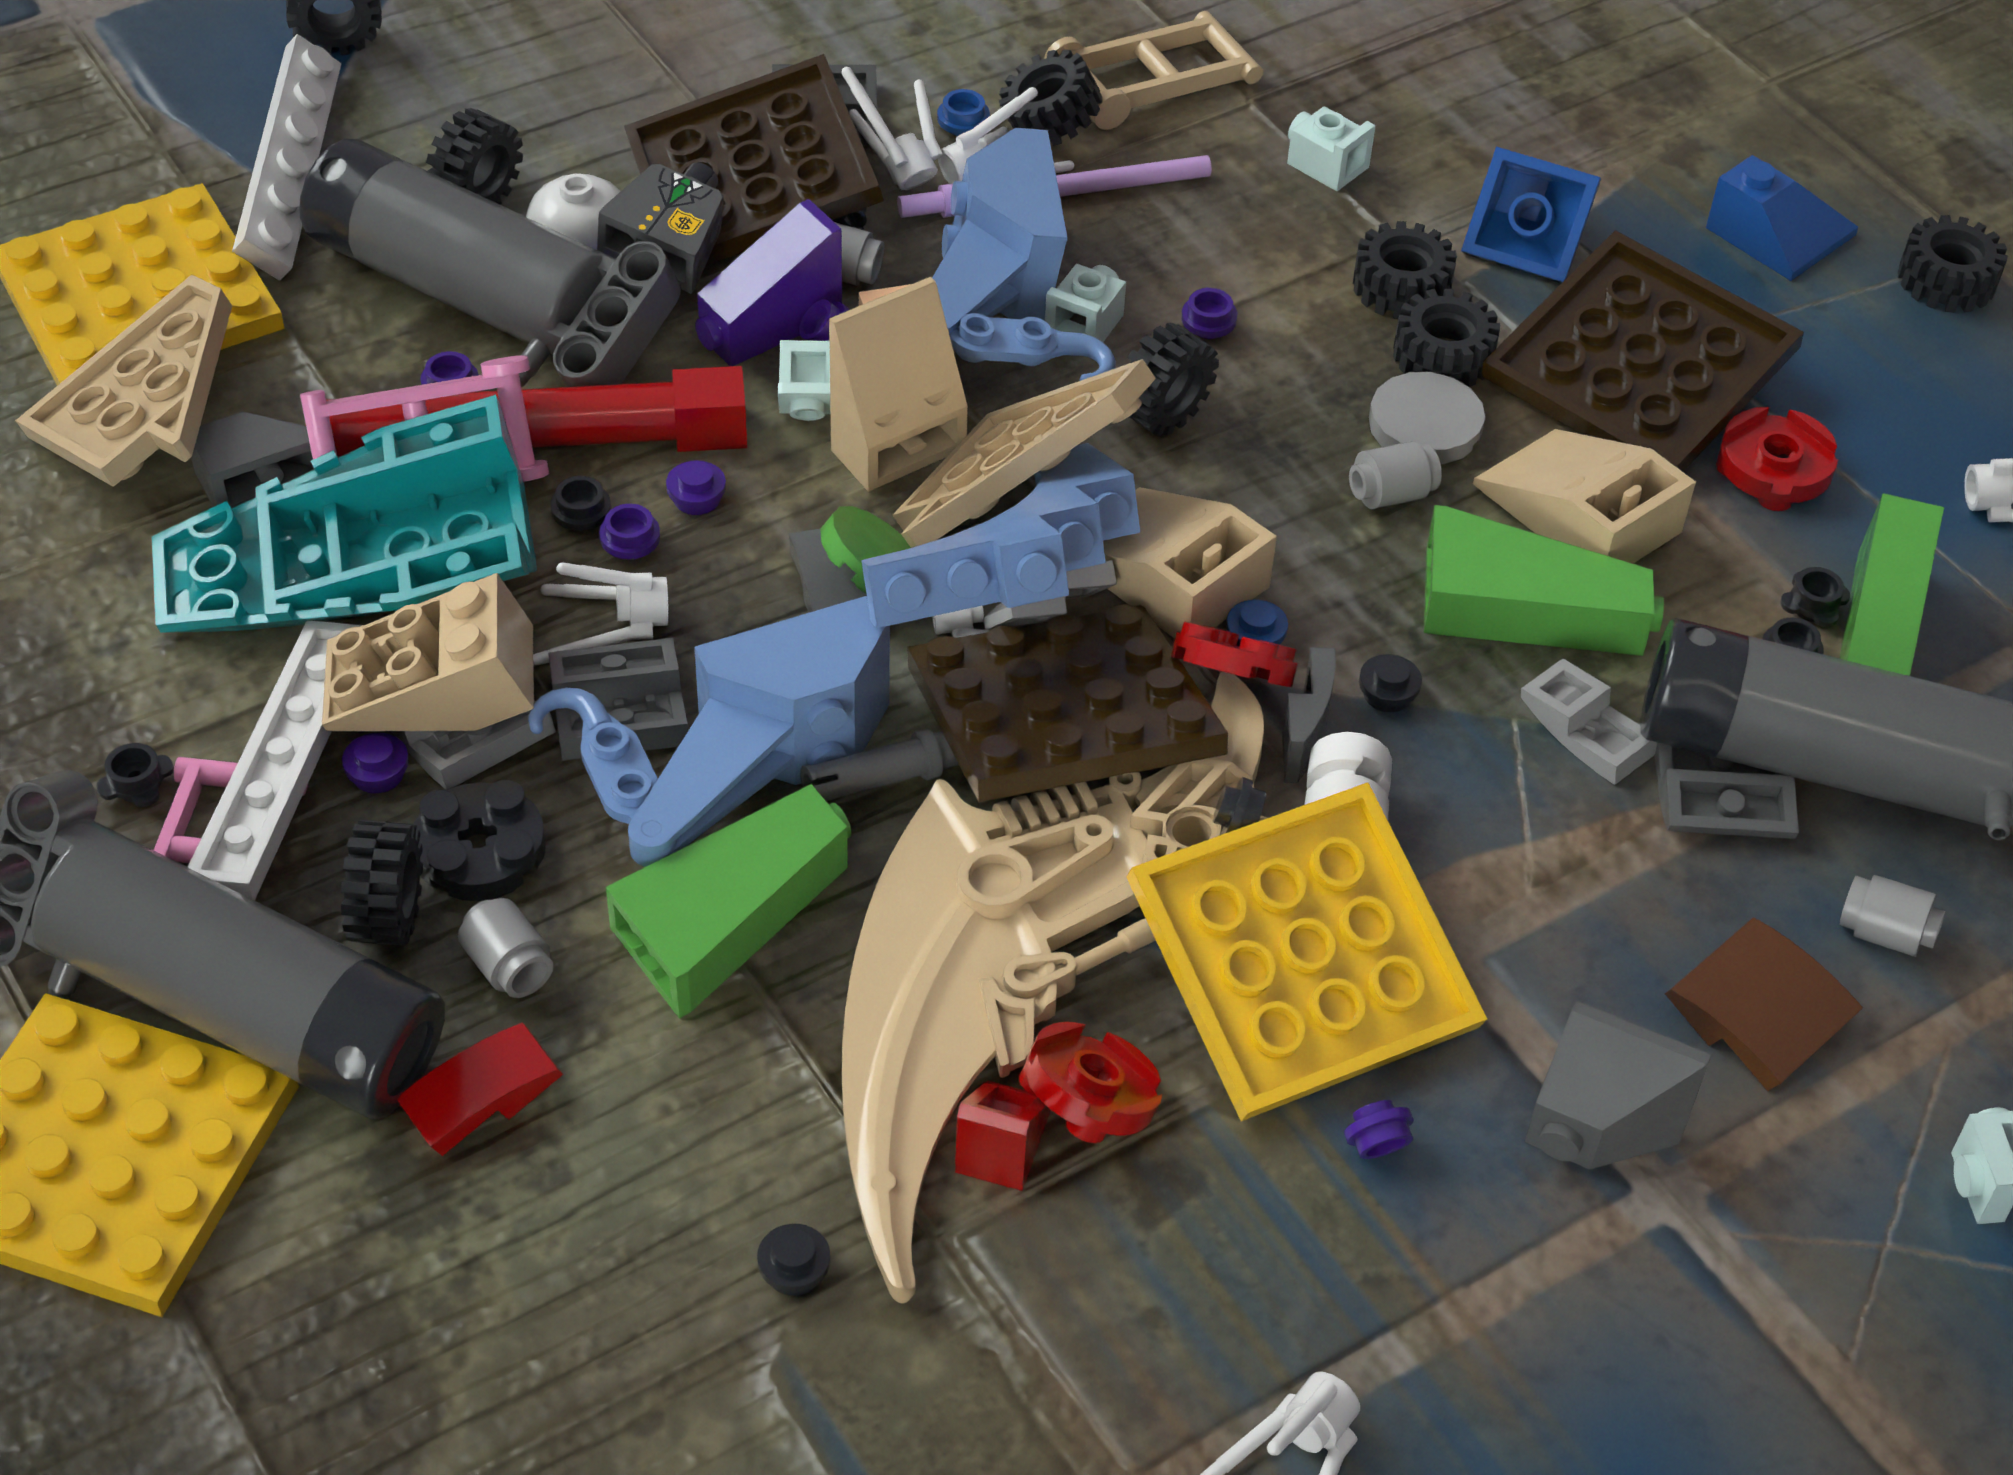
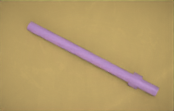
(1075, 183)

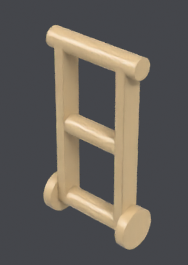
(1169, 81)

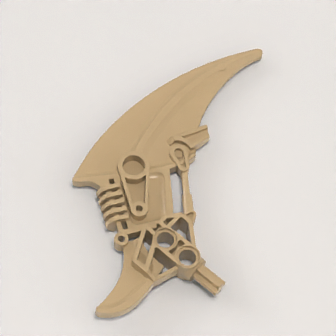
(963, 943)

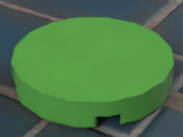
(856, 536)

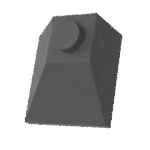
(1614, 1091)

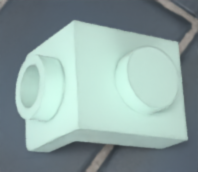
(804, 379)
(1986, 1164)

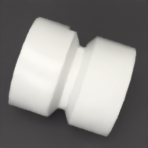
(1348, 761)

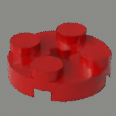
(1778, 482)
(1219, 651)
(1092, 1082)

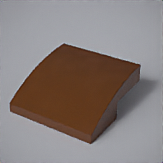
(1764, 1001)

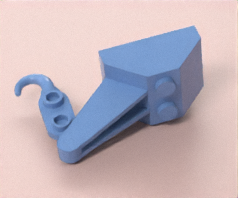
(1007, 257)
(765, 710)

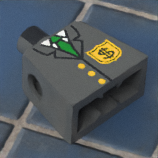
(668, 209)

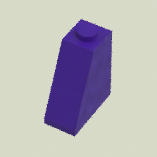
(772, 286)

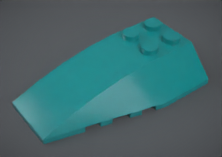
(358, 533)

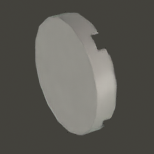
(1427, 411)

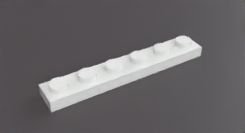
(286, 153)
(271, 771)

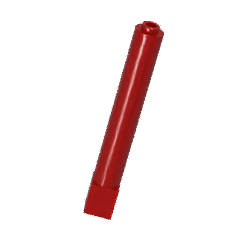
(698, 409)

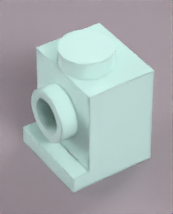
(1330, 147)
(1090, 293)

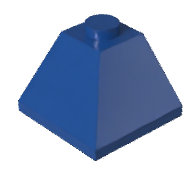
(1530, 214)
(1775, 218)

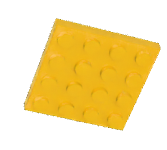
(106, 271)
(1305, 950)
(123, 1149)

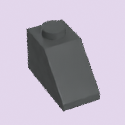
(246, 452)

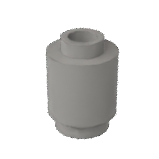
(860, 255)
(1395, 474)
(1892, 914)
(506, 947)

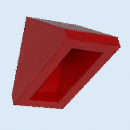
(999, 1134)

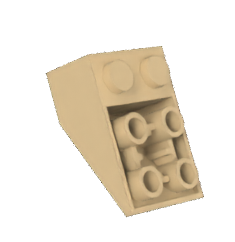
(894, 386)
(1592, 493)
(1190, 559)
(433, 665)

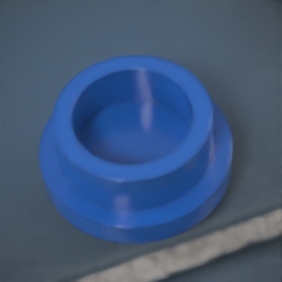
(962, 111)
(1258, 621)

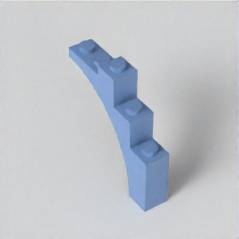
(1016, 554)

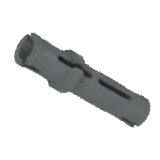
(921, 756)

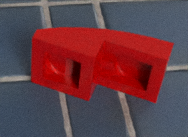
(470, 1087)

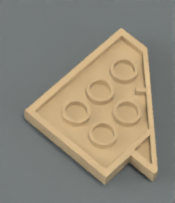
(138, 389)
(1014, 446)

